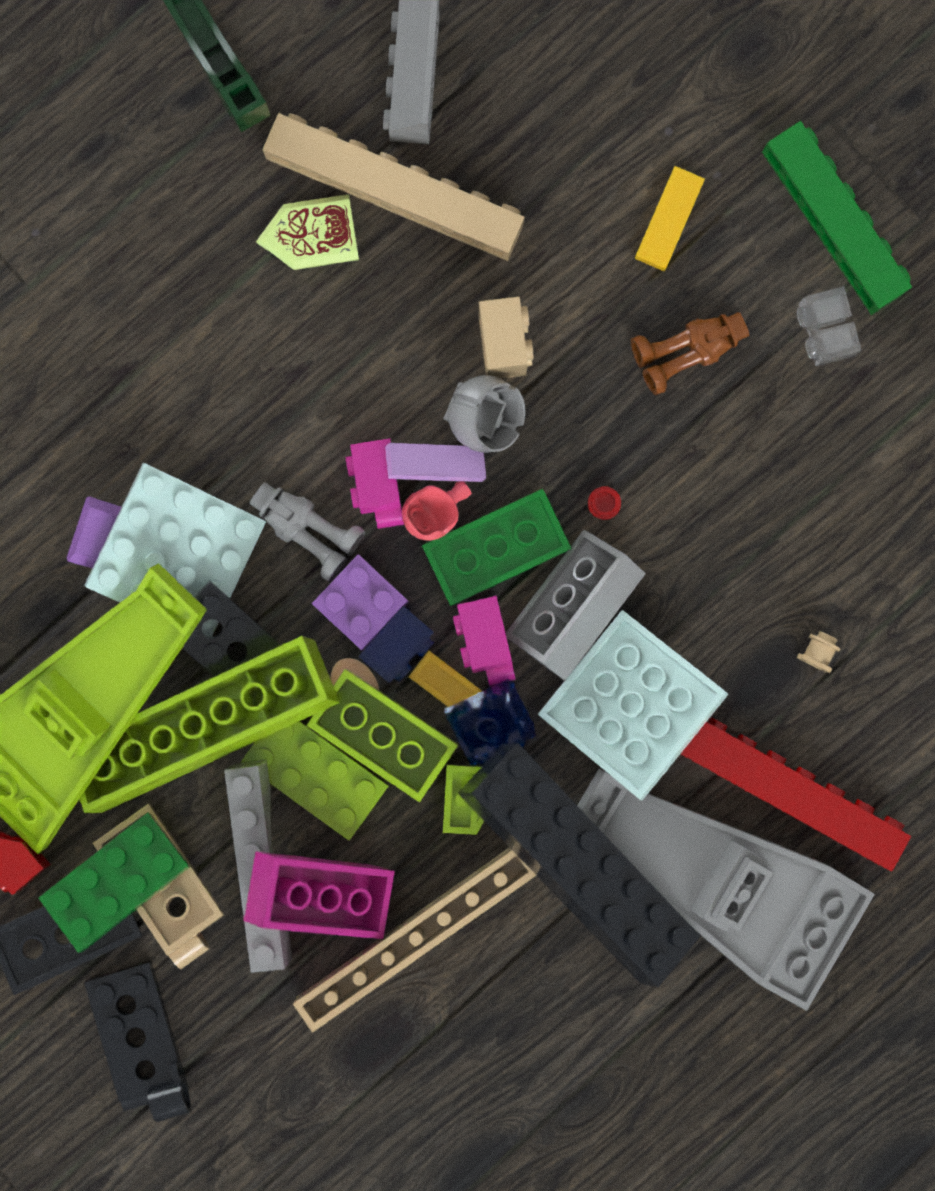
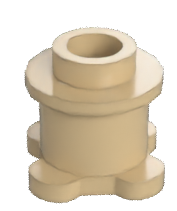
(820, 651)

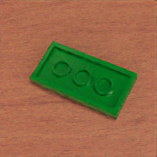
(496, 547)
(114, 882)

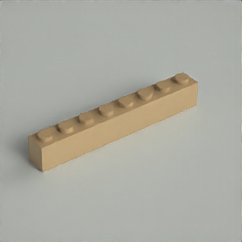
(393, 186)
(412, 939)

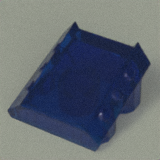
(490, 720)

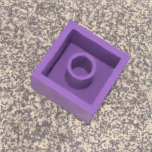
(360, 602)

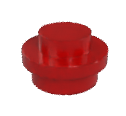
(604, 503)

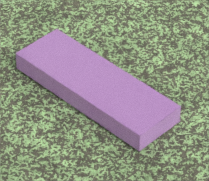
(434, 462)

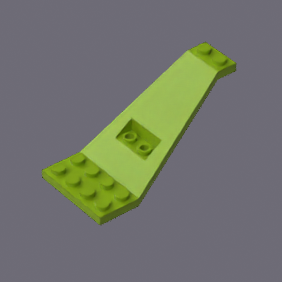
(82, 699)

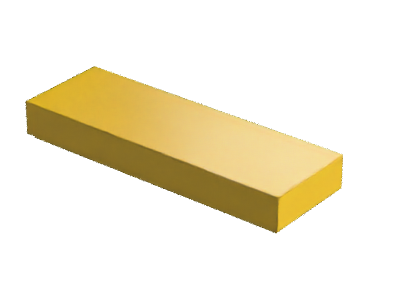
(669, 218)

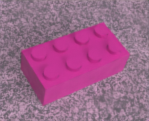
(318, 895)

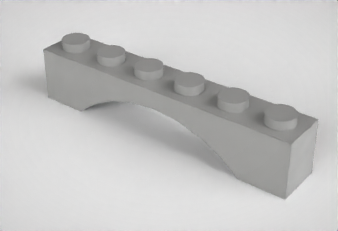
(251, 827)

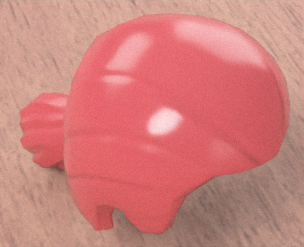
(433, 511)

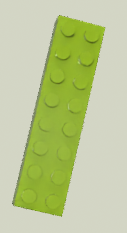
(213, 722)

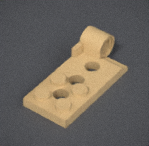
(180, 935)

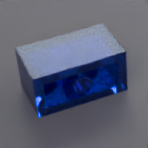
(397, 646)

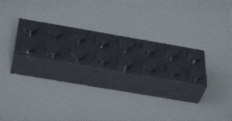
(579, 864)

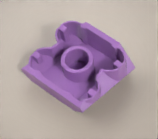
(92, 531)

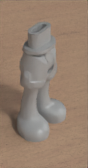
(291, 515)

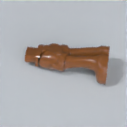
(706, 340)

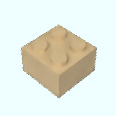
(503, 337)

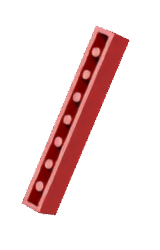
(798, 794)

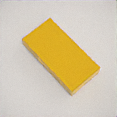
(442, 680)

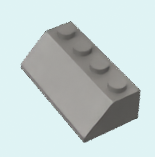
(414, 71)
(575, 604)

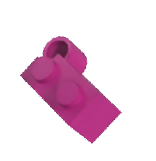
(373, 488)
(484, 639)

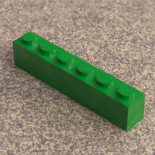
(836, 217)

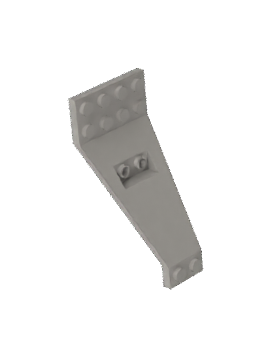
(782, 919)

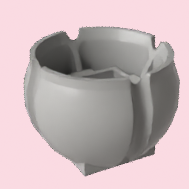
(494, 421)

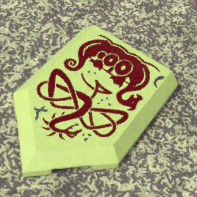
(312, 233)

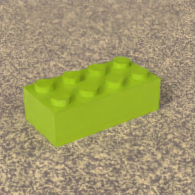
(384, 735)

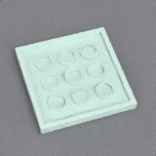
(182, 531)
(632, 705)

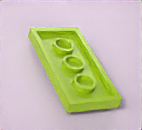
(319, 777)

